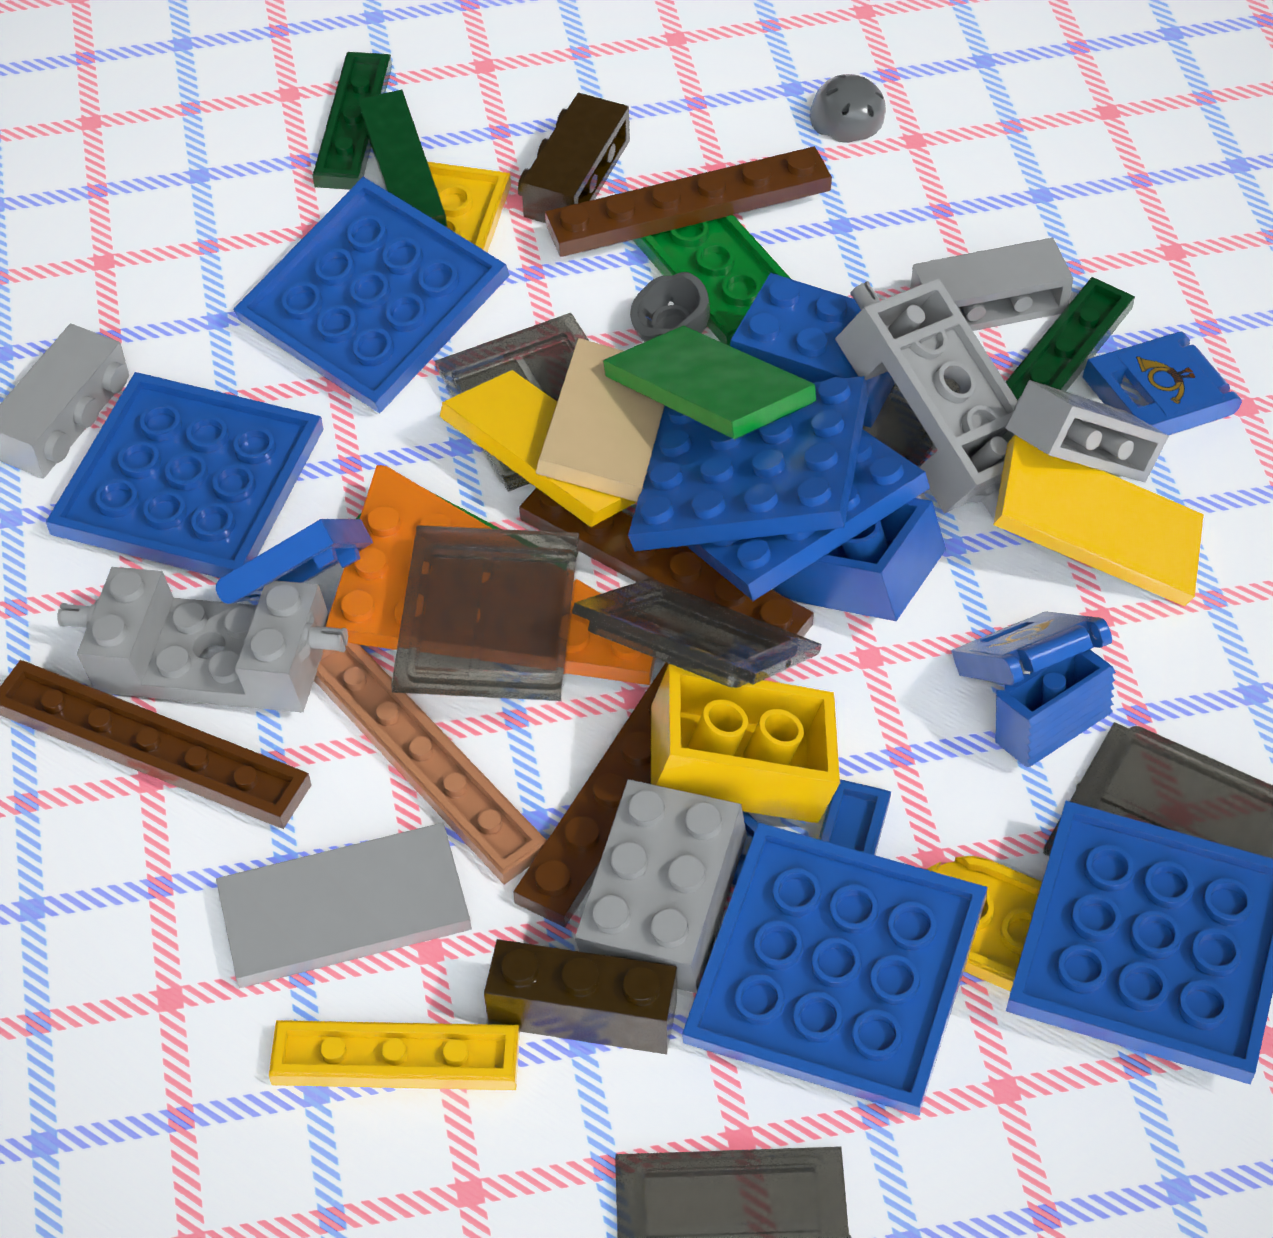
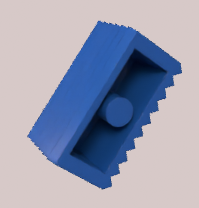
(1053, 706)

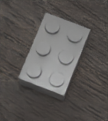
(664, 880)

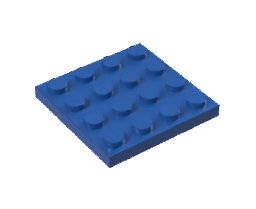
(371, 293)
(186, 476)
(761, 485)
(879, 487)
(1151, 943)
(836, 968)

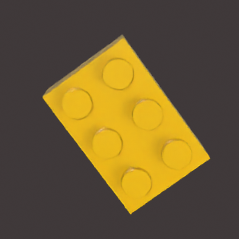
(746, 744)

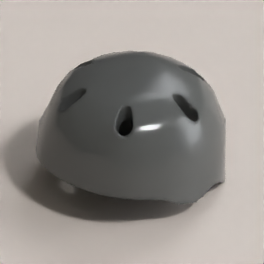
(853, 96)
(689, 308)

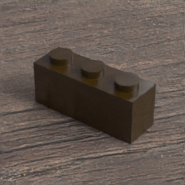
(576, 156)
(582, 996)

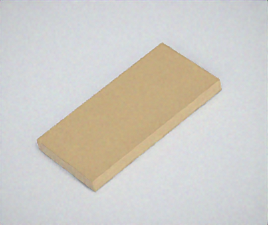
(600, 428)

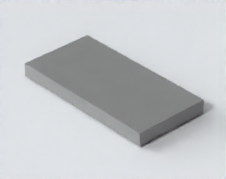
(342, 904)

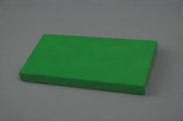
(723, 259)
(710, 381)

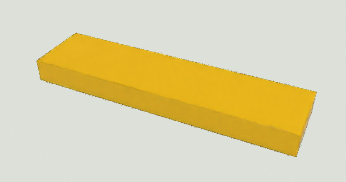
(395, 1055)

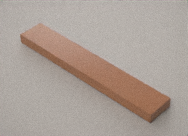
(430, 762)

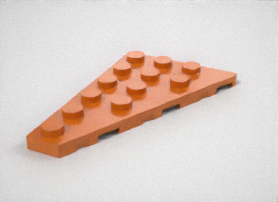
(374, 588)

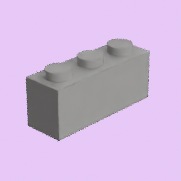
(1003, 282)
(59, 399)
(1086, 432)

